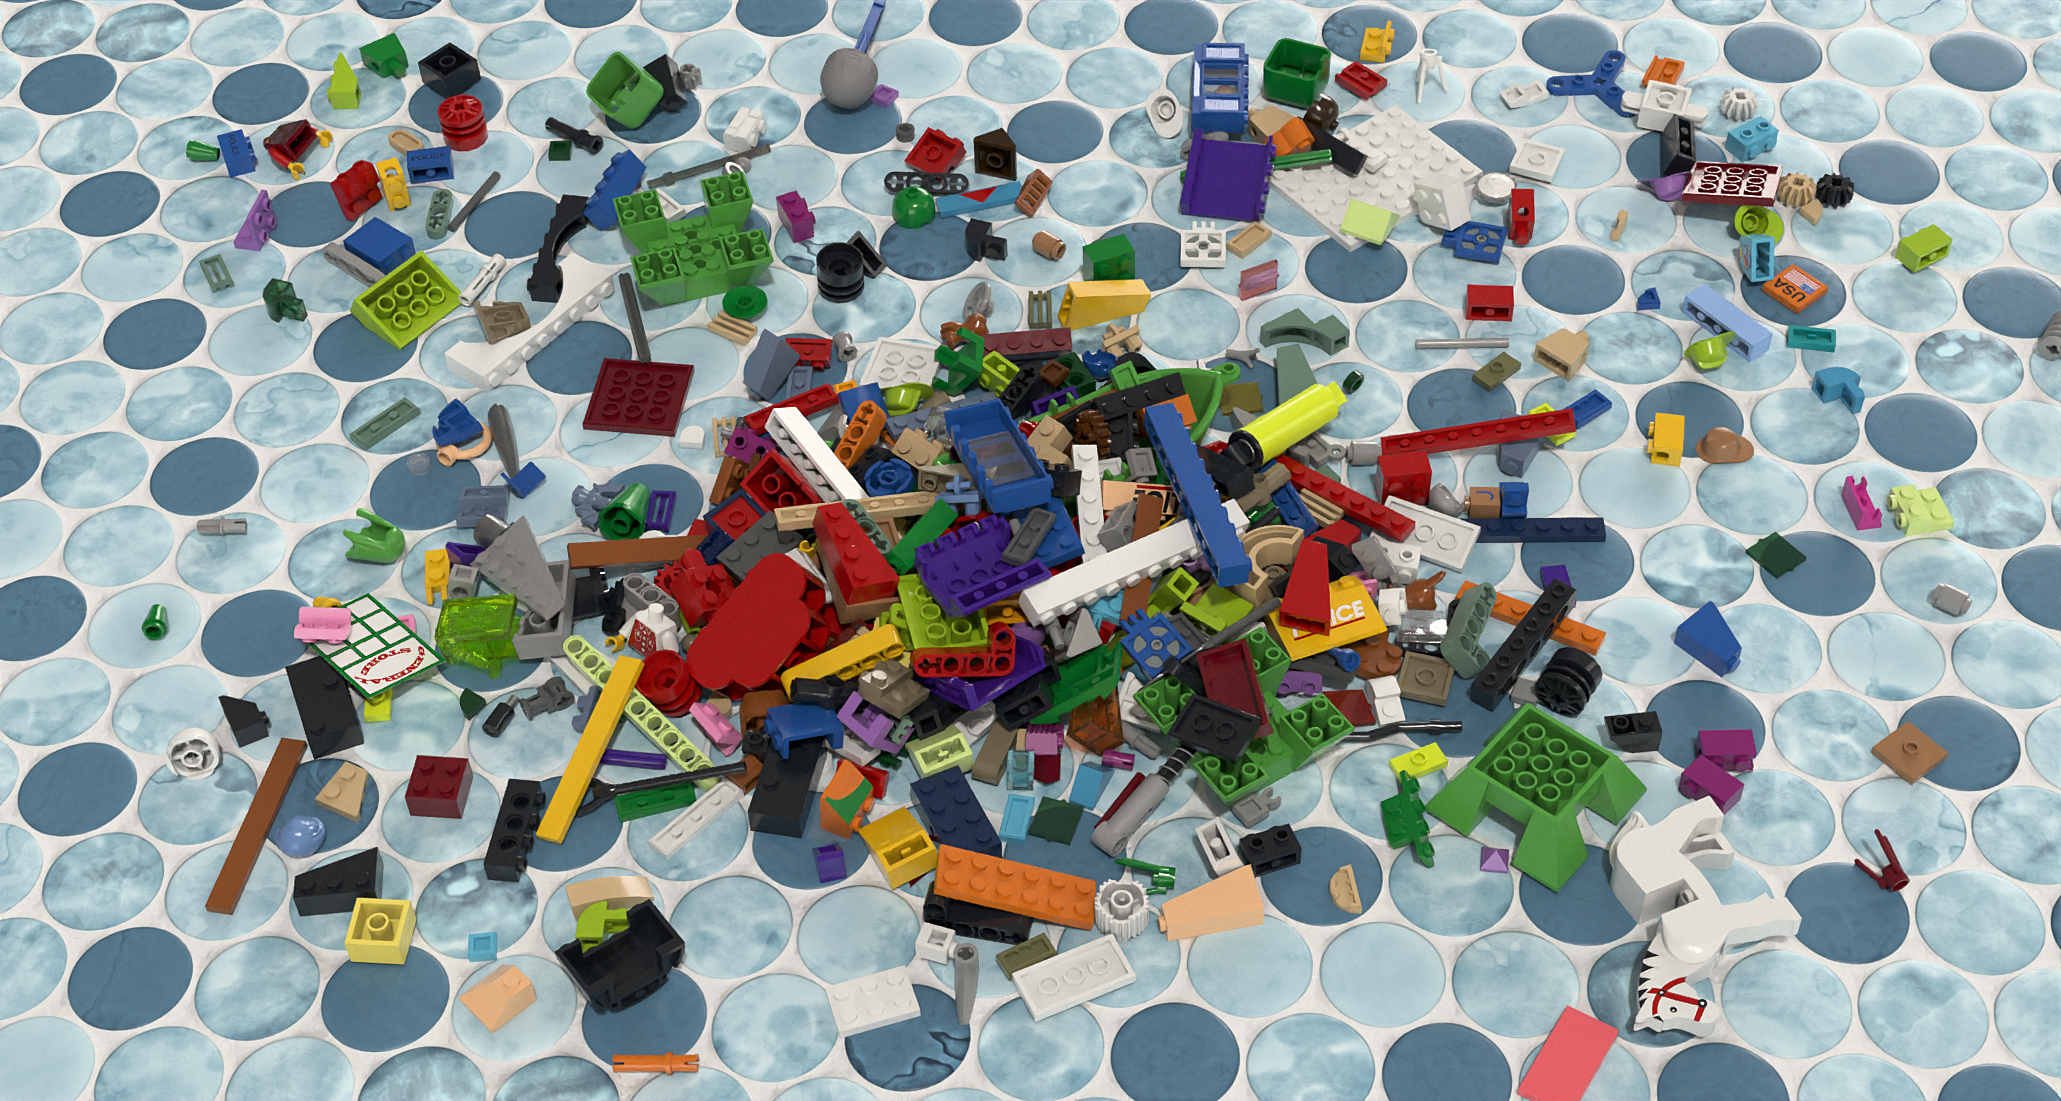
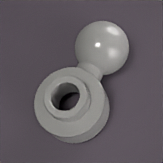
(741, 164)

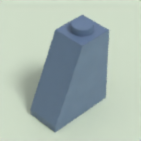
(769, 365)
(1517, 455)

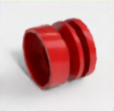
(462, 123)
(668, 684)

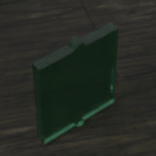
(1775, 555)
(1056, 820)

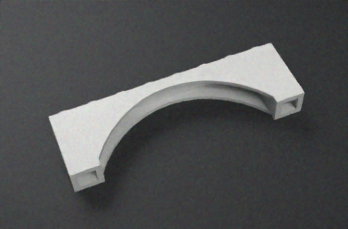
(490, 363)

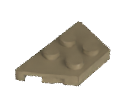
(501, 319)

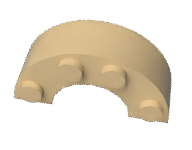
(1267, 547)

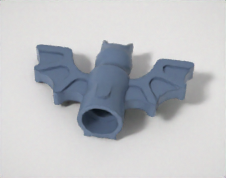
(593, 500)

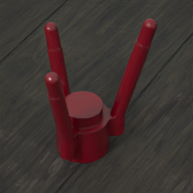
(1893, 874)

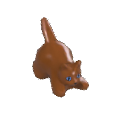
(975, 323)
(1421, 592)

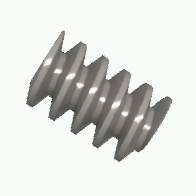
(2050, 343)

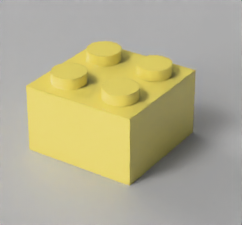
(380, 931)

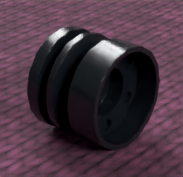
(840, 272)
(1568, 681)

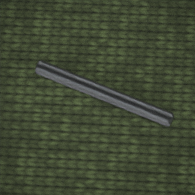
(634, 318)

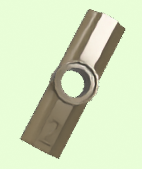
(1265, 485)

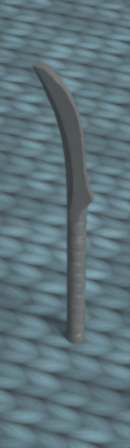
(1226, 634)

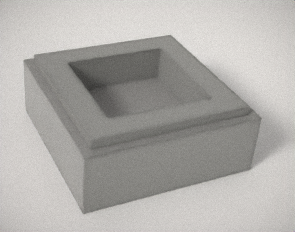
(1524, 692)

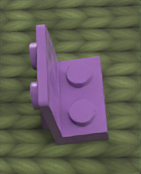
(257, 224)

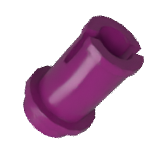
(1118, 759)

